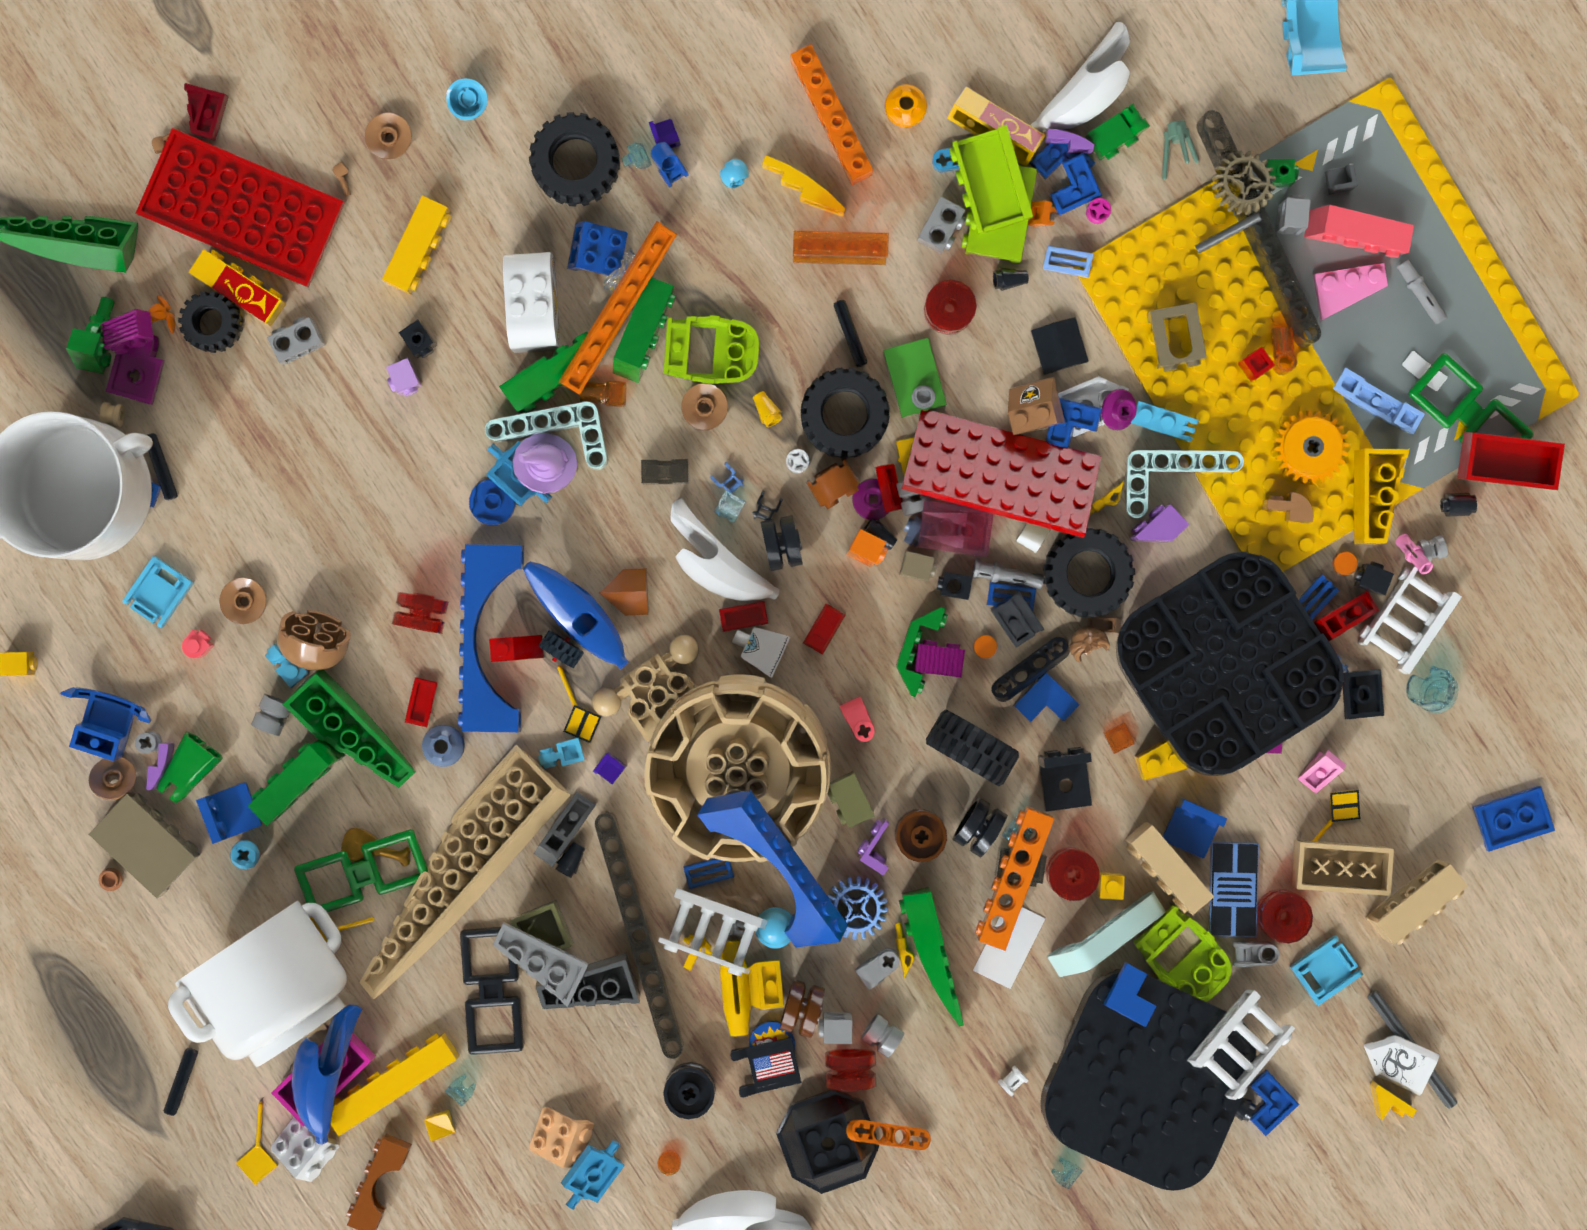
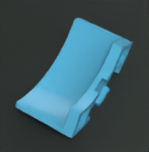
(1313, 37)

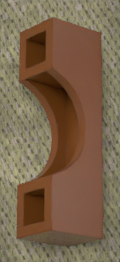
(389, 1156)

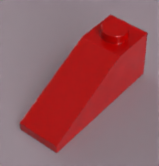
(1347, 616)

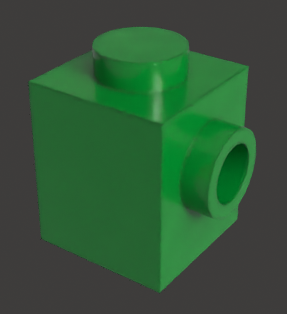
(1284, 171)

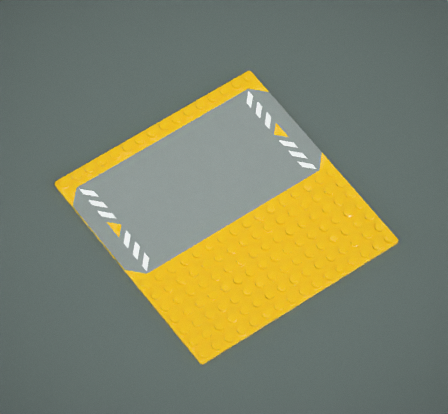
(1484, 330)

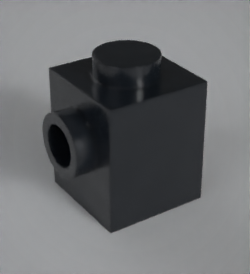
(418, 339)
(1373, 578)

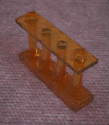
(840, 247)

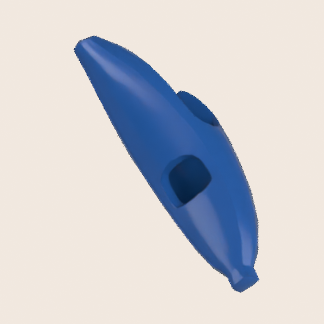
(576, 613)
(317, 1076)

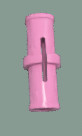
(1421, 562)

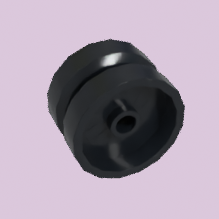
(781, 543)
(982, 828)
(687, 1104)

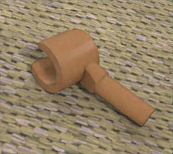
(159, 142)
(339, 171)

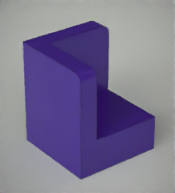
(665, 132)
(609, 768)

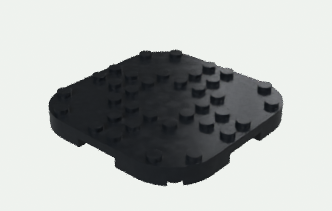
(1229, 664)
(1134, 1095)

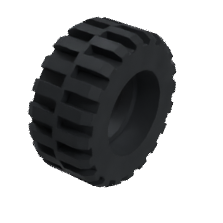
(561, 131)
(840, 381)
(1120, 573)
(972, 747)

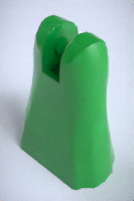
(188, 766)

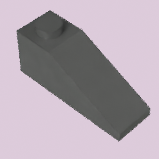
(564, 829)

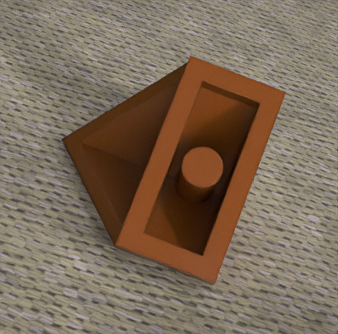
(628, 592)

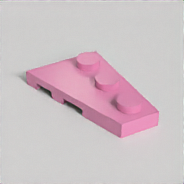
(1347, 286)

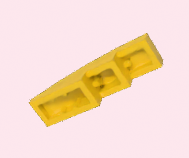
(811, 191)

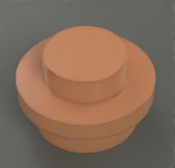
(110, 879)

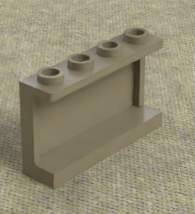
(144, 843)

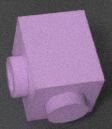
(403, 378)

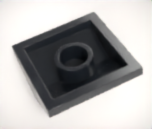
(1059, 345)
(1363, 694)

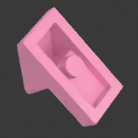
(1321, 771)

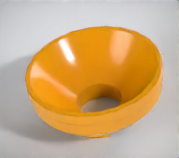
(903, 117)

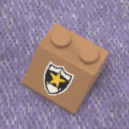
(1034, 406)

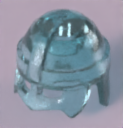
(1434, 693)

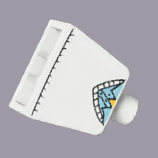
(762, 648)

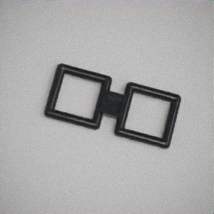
(491, 995)

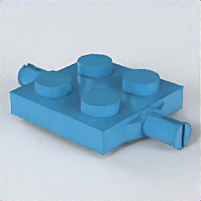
(503, 476)
(592, 1174)

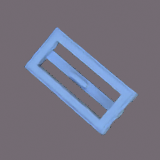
(1087, 265)

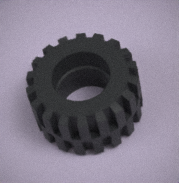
(191, 322)

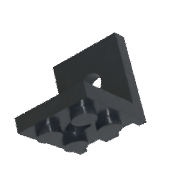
(1067, 765)

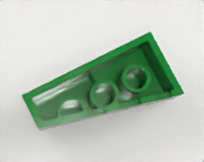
(642, 330)
(293, 780)

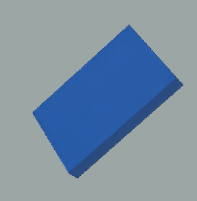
(1513, 818)

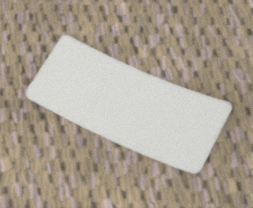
(1418, 366)

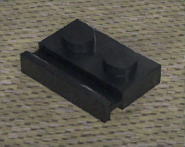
(1017, 619)

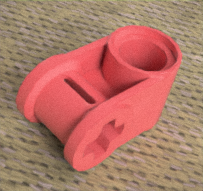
(856, 715)

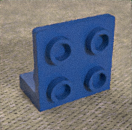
(596, 248)
(228, 812)
(1192, 828)

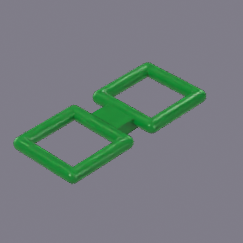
(1468, 410)
(362, 872)

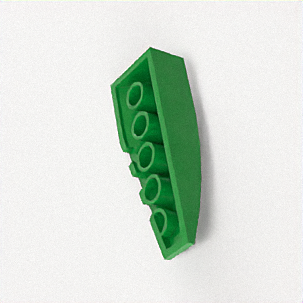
(84, 243)
(540, 379)
(343, 724)
(928, 939)

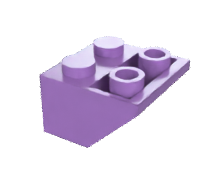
(1162, 526)

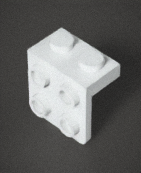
(300, 1153)

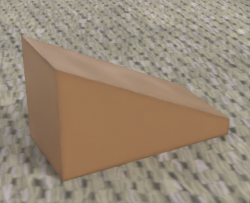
(1110, 625)

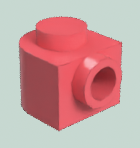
(197, 644)

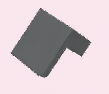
(1341, 179)

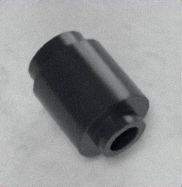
(1458, 504)

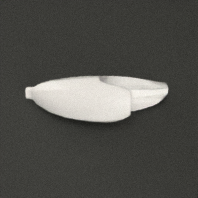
(1092, 87)
(719, 569)
(739, 1212)

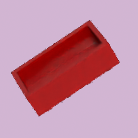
(1510, 461)

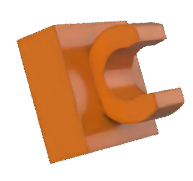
(1041, 213)

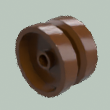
(930, 845)
(805, 1009)

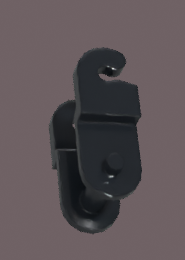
(762, 516)

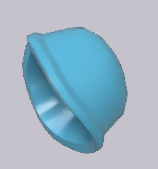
(466, 99)
(774, 935)

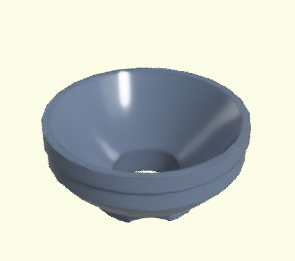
(455, 745)

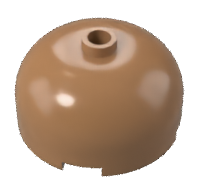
(310, 649)

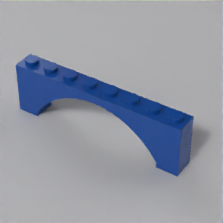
(482, 706)
(747, 821)

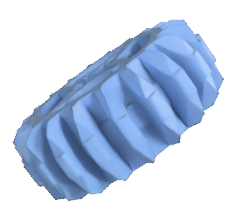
(870, 891)

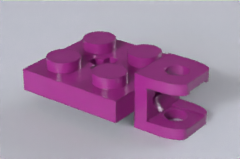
(148, 366)

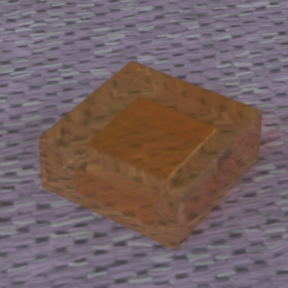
(1119, 738)

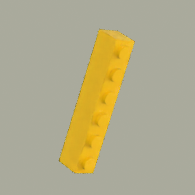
(392, 1083)

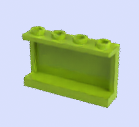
(991, 180)
(1003, 242)

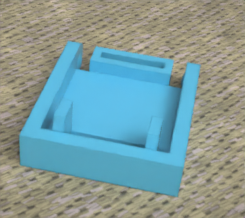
(156, 595)
(1329, 967)

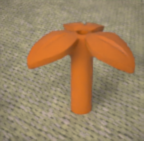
(161, 312)

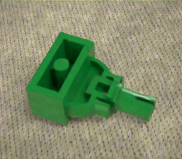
(87, 345)

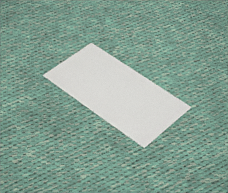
(1005, 965)

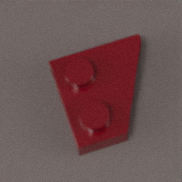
(205, 110)

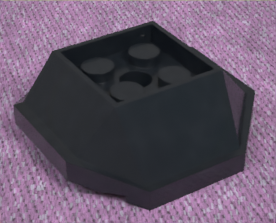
(808, 1124)

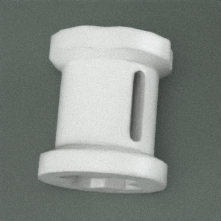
(1013, 1080)

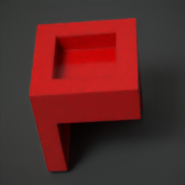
(1256, 364)

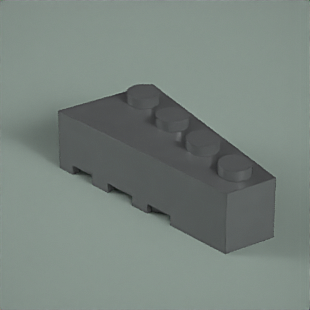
(603, 983)

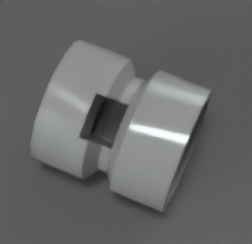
(907, 505)
(271, 715)
(883, 1036)

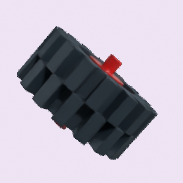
(561, 649)

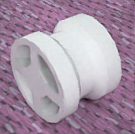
(796, 455)

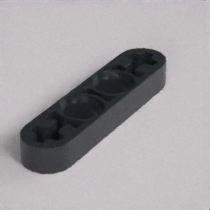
(1033, 672)

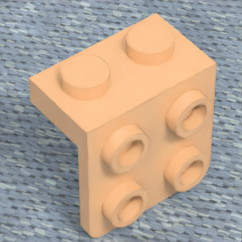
(560, 1137)

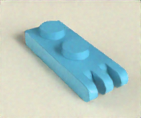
(1164, 421)

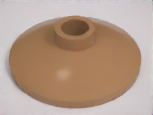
(382, 126)
(695, 398)
(231, 599)
(105, 772)

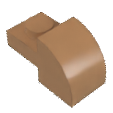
(1296, 507)

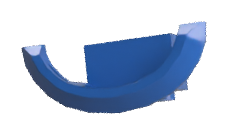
(104, 723)

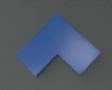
(1052, 157)
(1082, 187)
(1076, 415)
(1046, 693)
(1124, 996)
(1277, 1103)

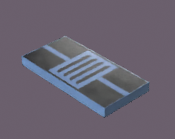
(1234, 889)

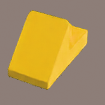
(1385, 1099)

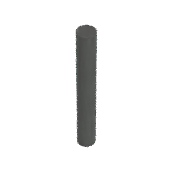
(1228, 232)

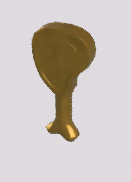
(356, 837)

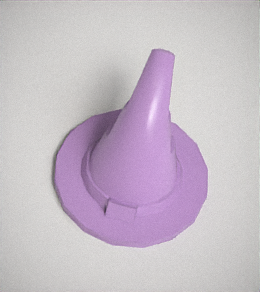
(544, 463)

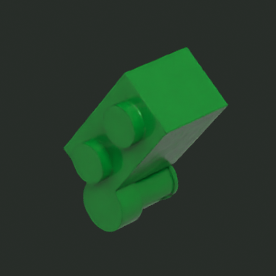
(1117, 132)

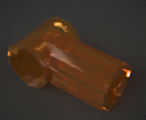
(1283, 348)
(609, 393)

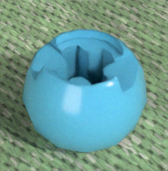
(734, 173)
(236, 854)

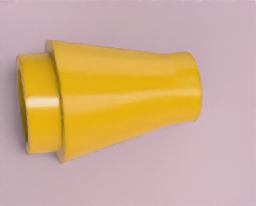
(767, 410)

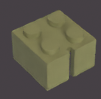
(850, 799)
(545, 924)

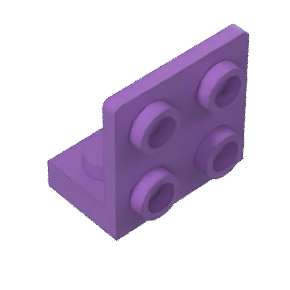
(874, 860)

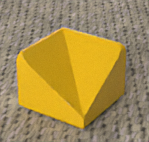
(439, 1125)

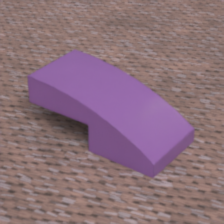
(1075, 143)
(156, 772)

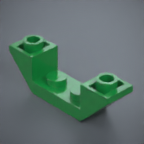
(932, 620)

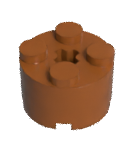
(833, 484)

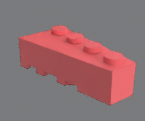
(1359, 230)

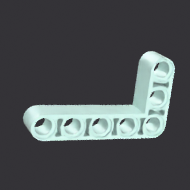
(554, 424)
(1172, 466)
(1108, 938)

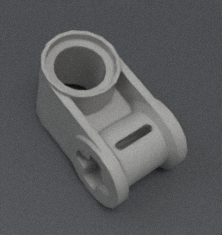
(1250, 953)
(875, 970)

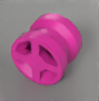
(1100, 206)

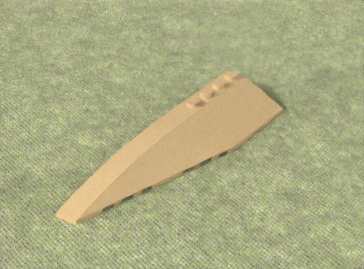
(472, 854)

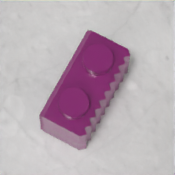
(127, 331)
(939, 660)

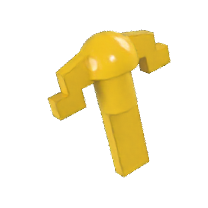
(692, 958)

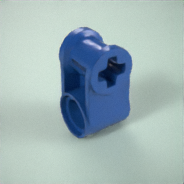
(668, 163)

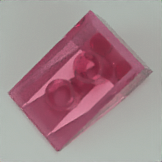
(955, 529)

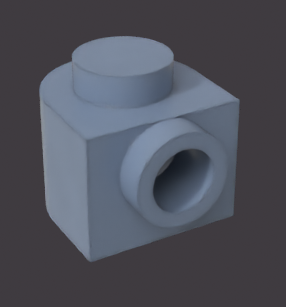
(913, 530)

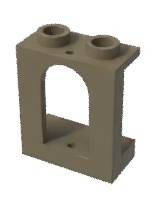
(1165, 358)

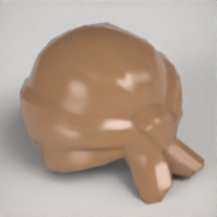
(1086, 640)

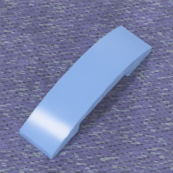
(1377, 402)

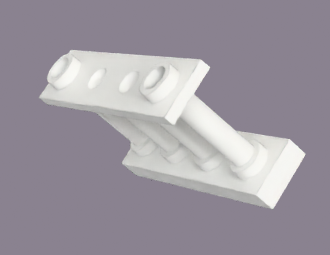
(1419, 640)
(730, 916)
(1218, 1039)

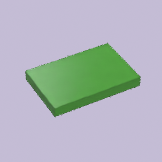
(912, 367)

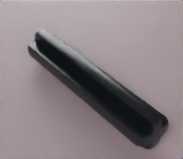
(850, 333)
(161, 469)
(180, 1081)

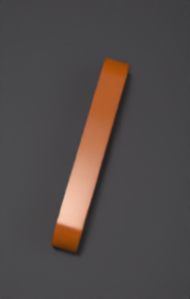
(888, 1137)

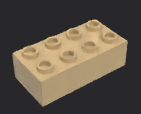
(1342, 867)
(1169, 868)
(1417, 902)

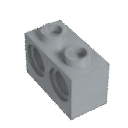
(1293, 215)
(937, 223)
(297, 346)
(836, 1028)

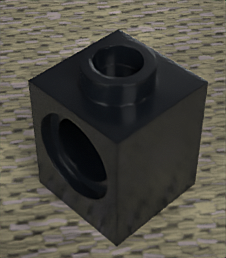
(965, 585)

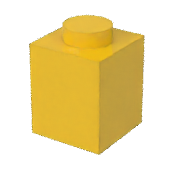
(17, 663)
(1111, 886)

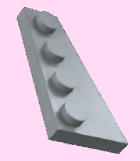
(549, 965)

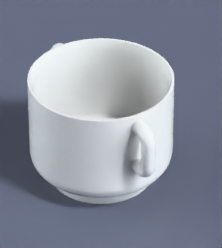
(71, 486)
(265, 986)

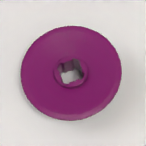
(1112, 411)
(861, 498)

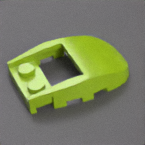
(734, 349)
(1201, 970)

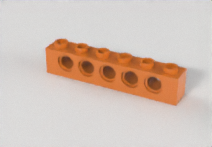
(831, 114)
(867, 549)
(1000, 936)

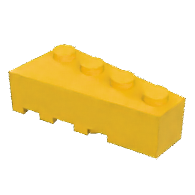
(1375, 492)
(1158, 761)

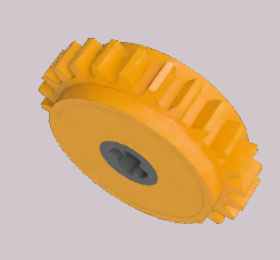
(1327, 450)

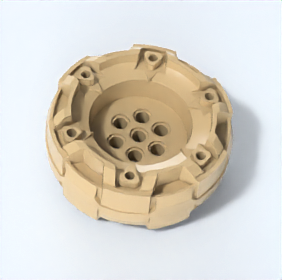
(766, 728)

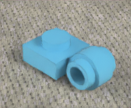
(289, 672)
(568, 753)

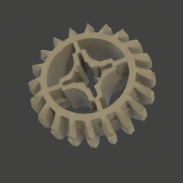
(1225, 181)

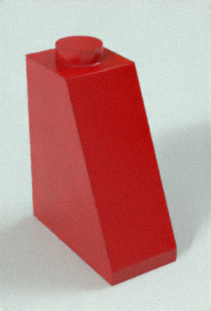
(516, 648)

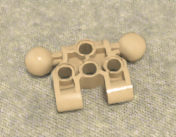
(608, 700)

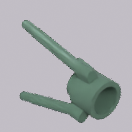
(1178, 134)

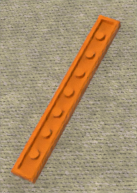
(618, 307)

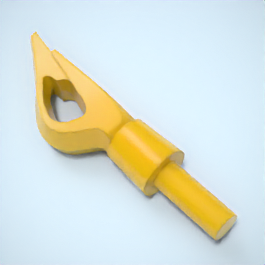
(1105, 500)
(903, 951)

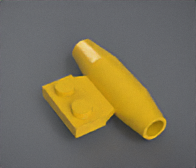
(758, 989)

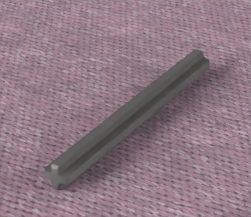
(1398, 1029)

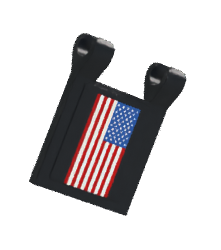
(771, 1066)

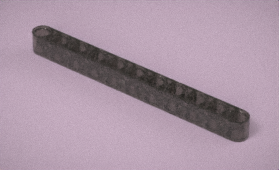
(1267, 238)
(638, 946)

